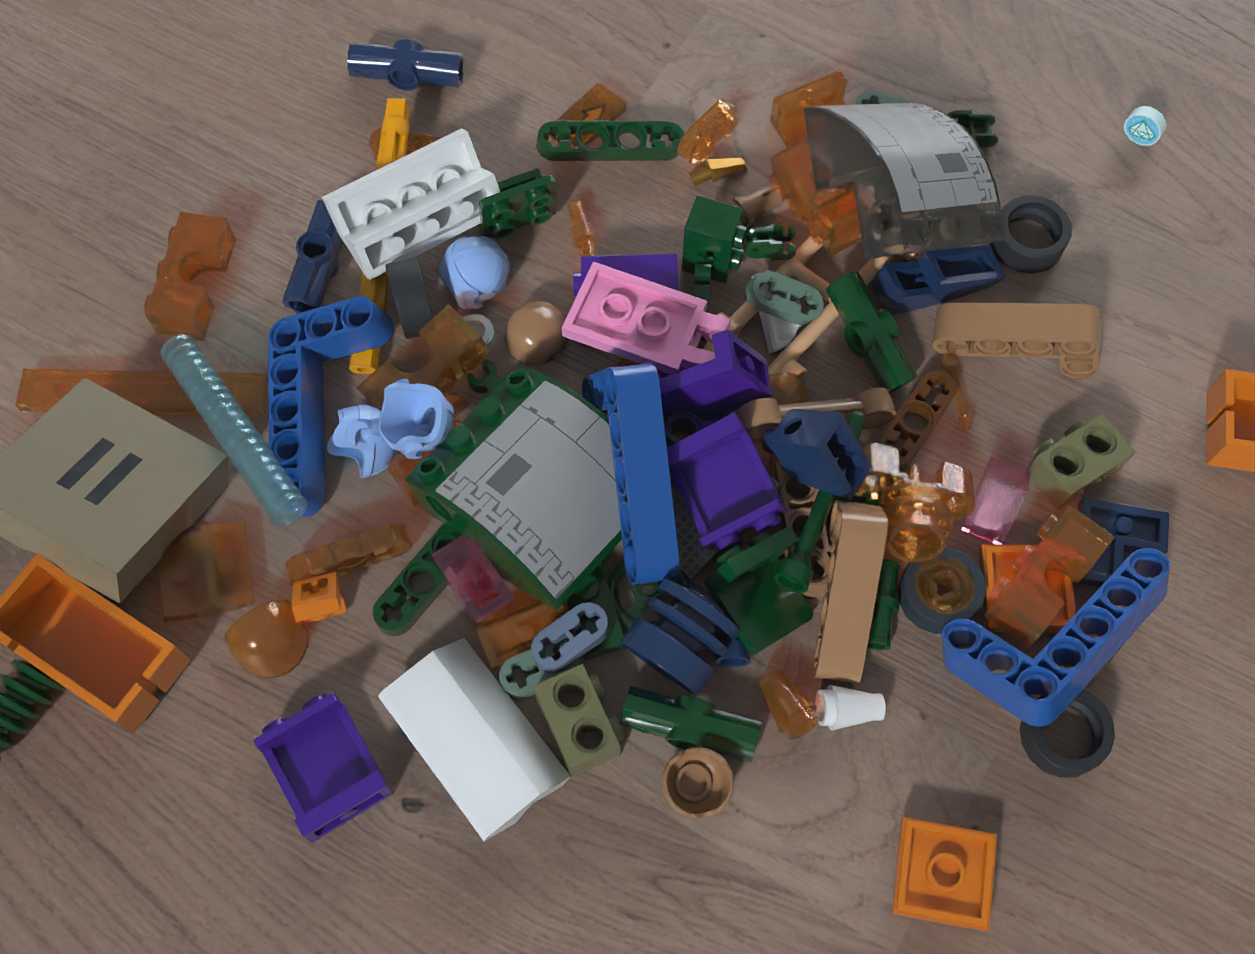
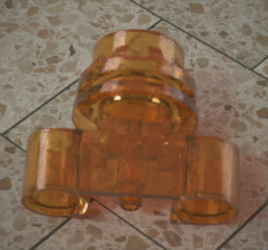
(916, 510)

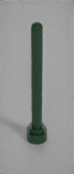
(795, 571)

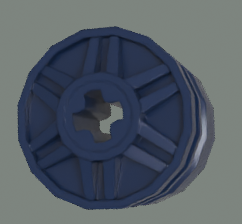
(681, 636)

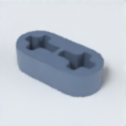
(563, 629)

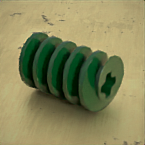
(19, 697)

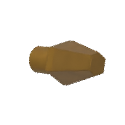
(717, 170)

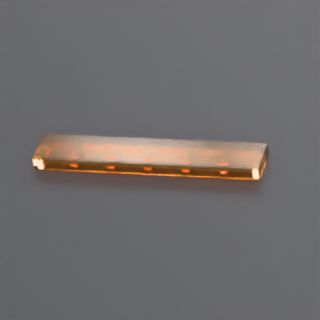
(150, 390)

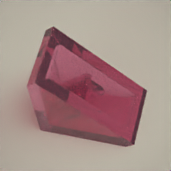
(997, 501)
(472, 578)

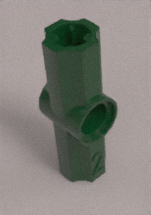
(871, 332)
(690, 723)

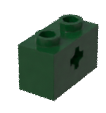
(713, 238)

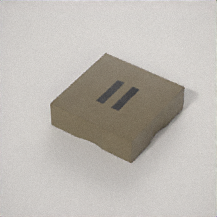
(105, 488)

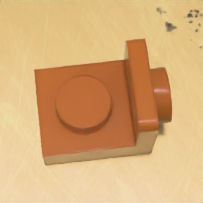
(317, 598)

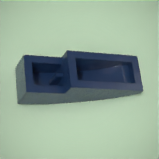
(936, 278)

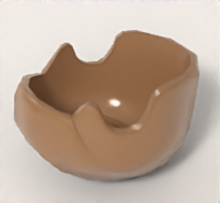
(535, 332)
(697, 782)

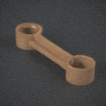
(766, 413)

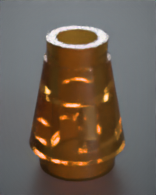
(789, 705)

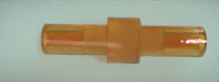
(581, 232)

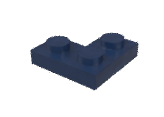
(1133, 530)

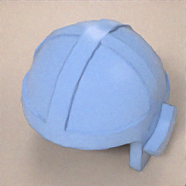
(474, 270)
(414, 418)
(360, 439)

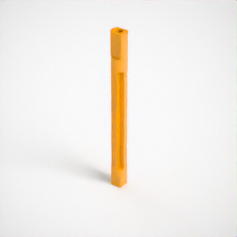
(391, 148)

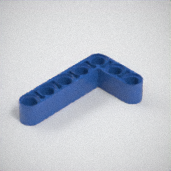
(295, 383)
(640, 468)
(1070, 645)

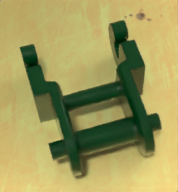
(973, 121)
(767, 242)

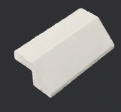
(411, 203)
(473, 737)

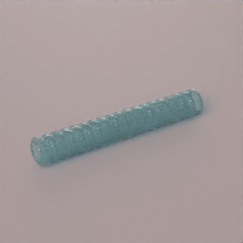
(234, 430)

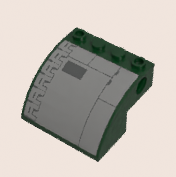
(528, 484)

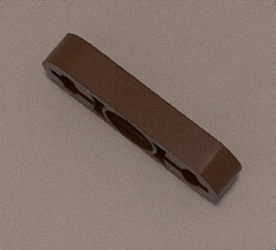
(916, 404)

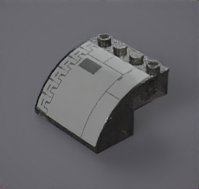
(912, 174)

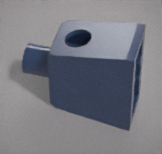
(819, 451)

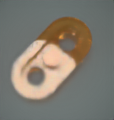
(707, 130)

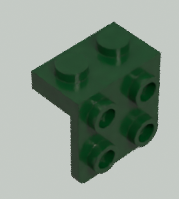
(521, 202)
(751, 597)

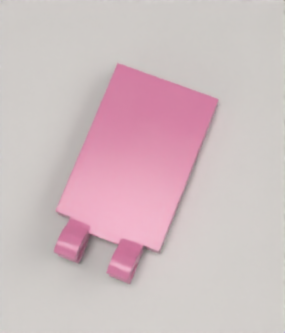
(641, 320)

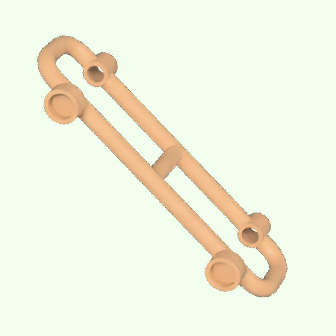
(795, 268)

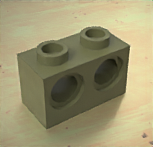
(1083, 465)
(568, 723)

